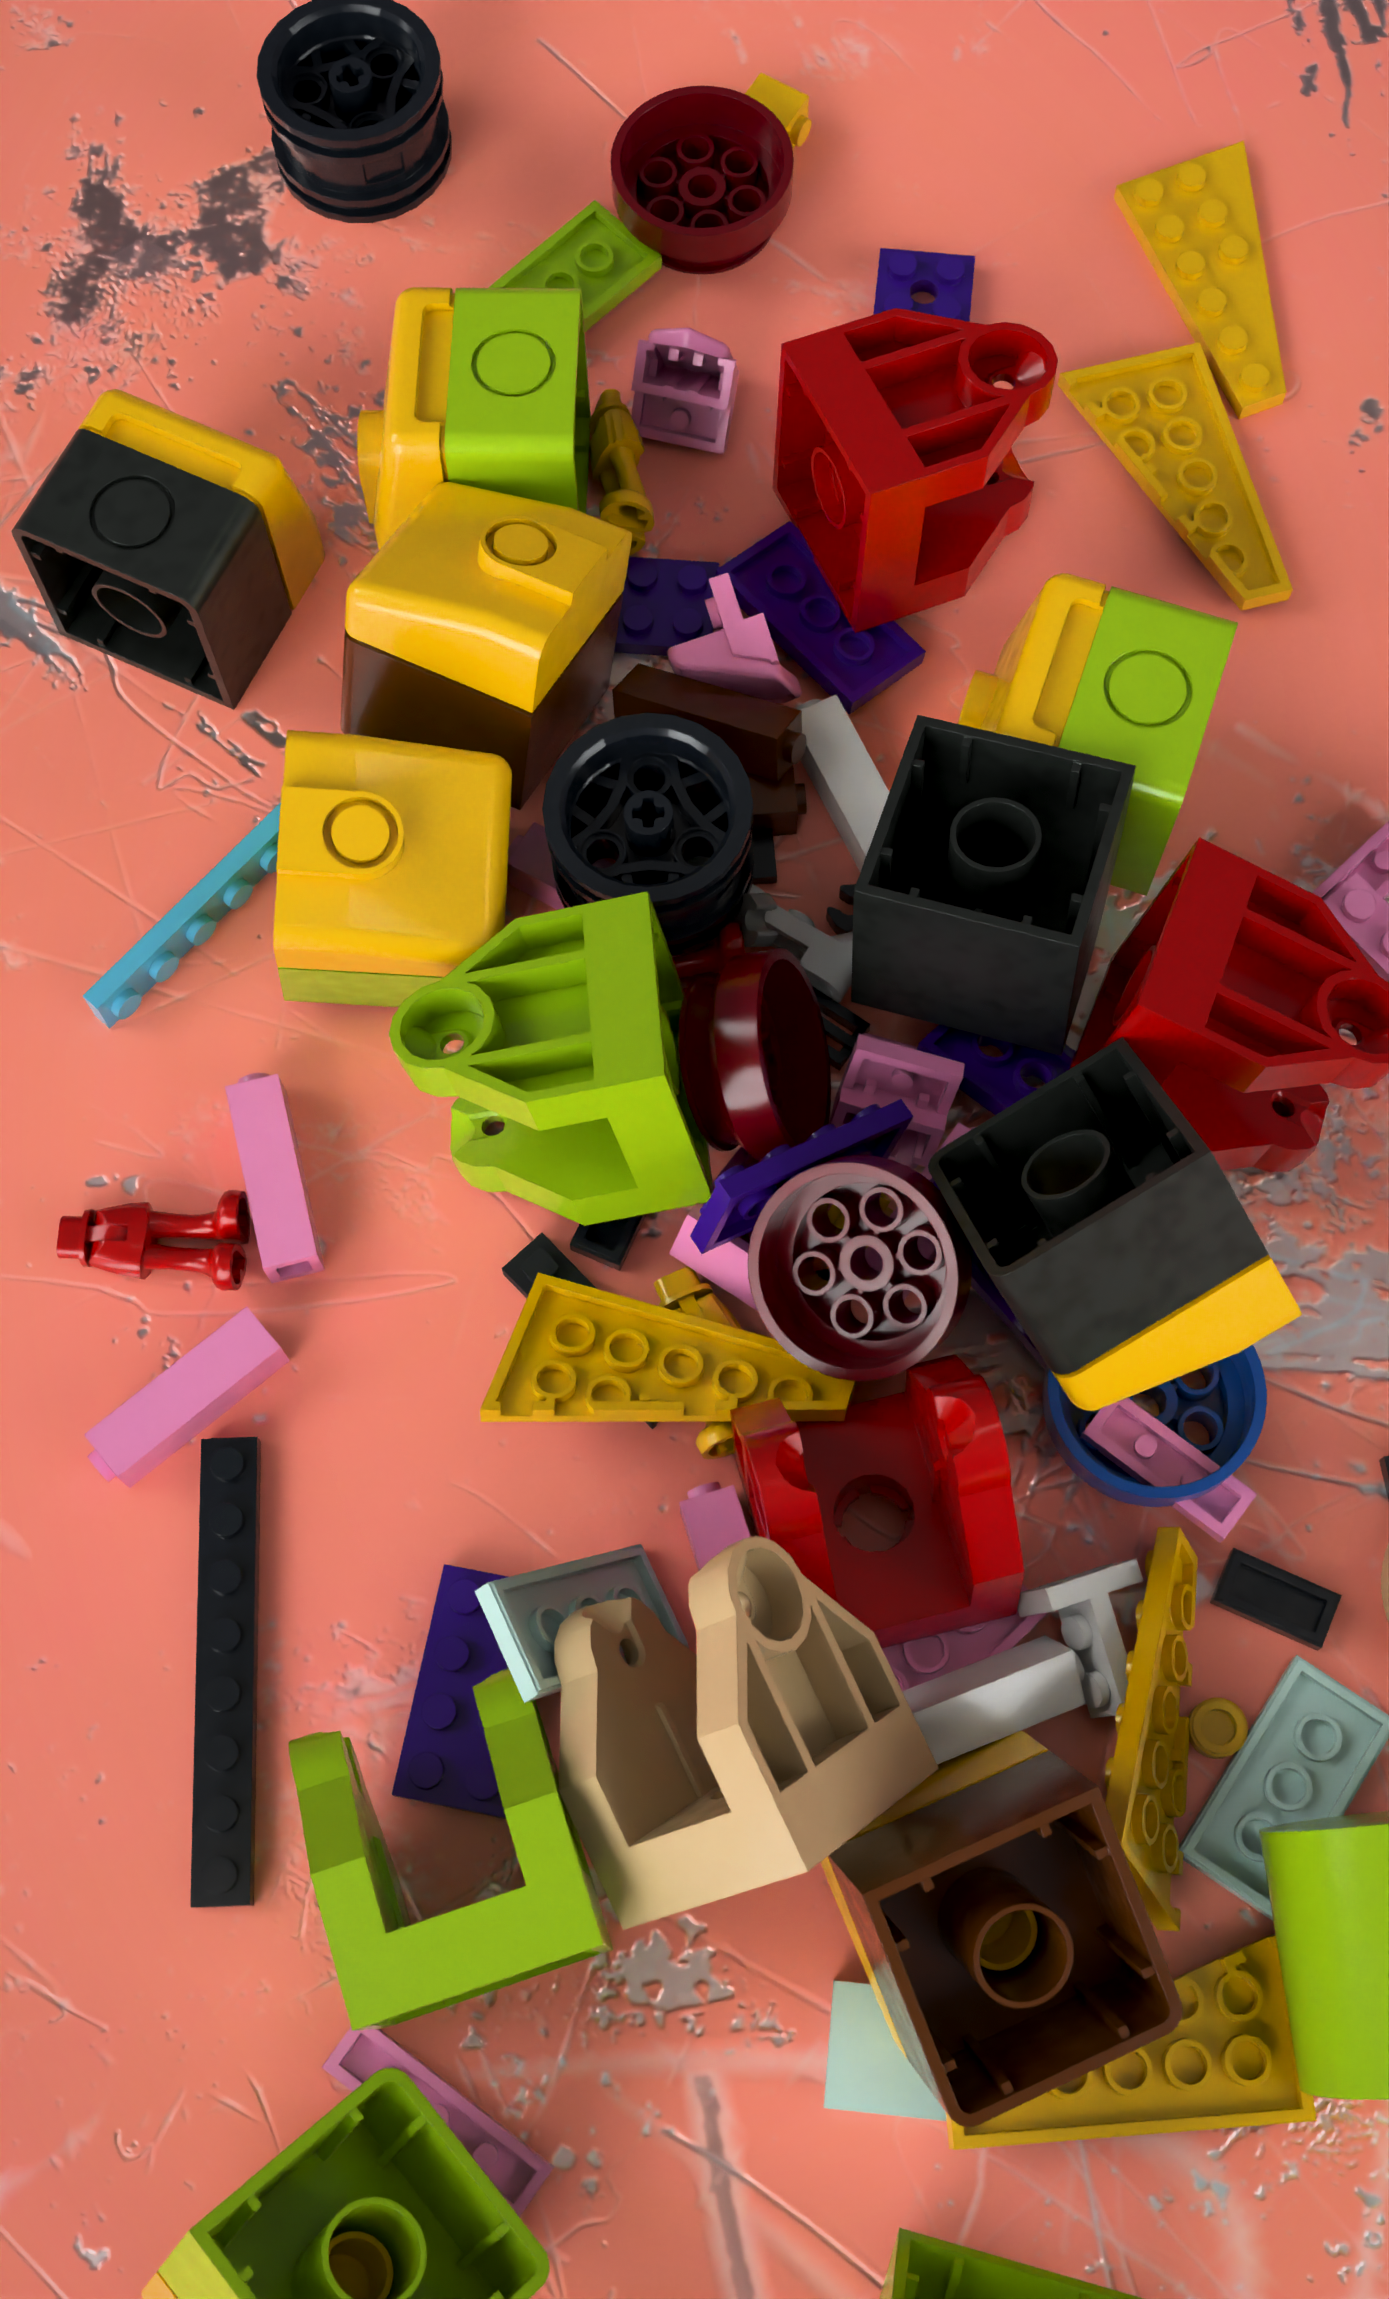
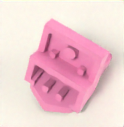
(684, 389)
(738, 652)
(888, 1071)

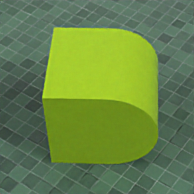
(1333, 1948)

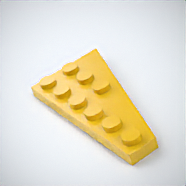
(1208, 253)
(1179, 447)
(626, 1360)
(1152, 1747)
(1216, 2070)

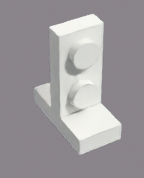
(1090, 1628)

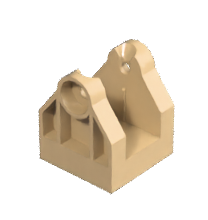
(732, 1758)

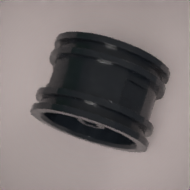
(356, 108)
(633, 798)

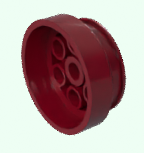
(702, 177)
(755, 1054)
(815, 1315)

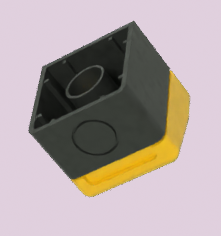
(170, 546)
(1112, 1232)

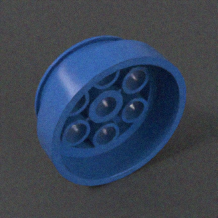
(1228, 1407)

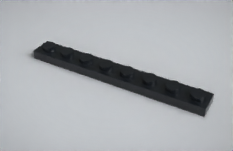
(226, 1674)

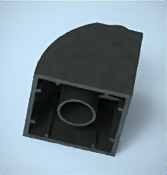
(987, 883)

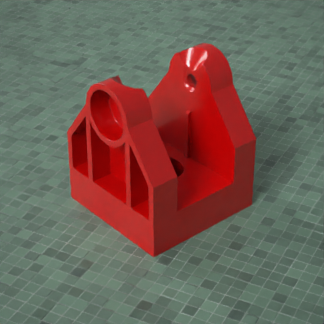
(892, 449)
(1240, 1004)
(928, 1452)

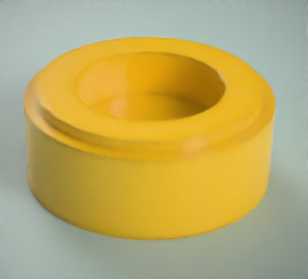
(1217, 1728)

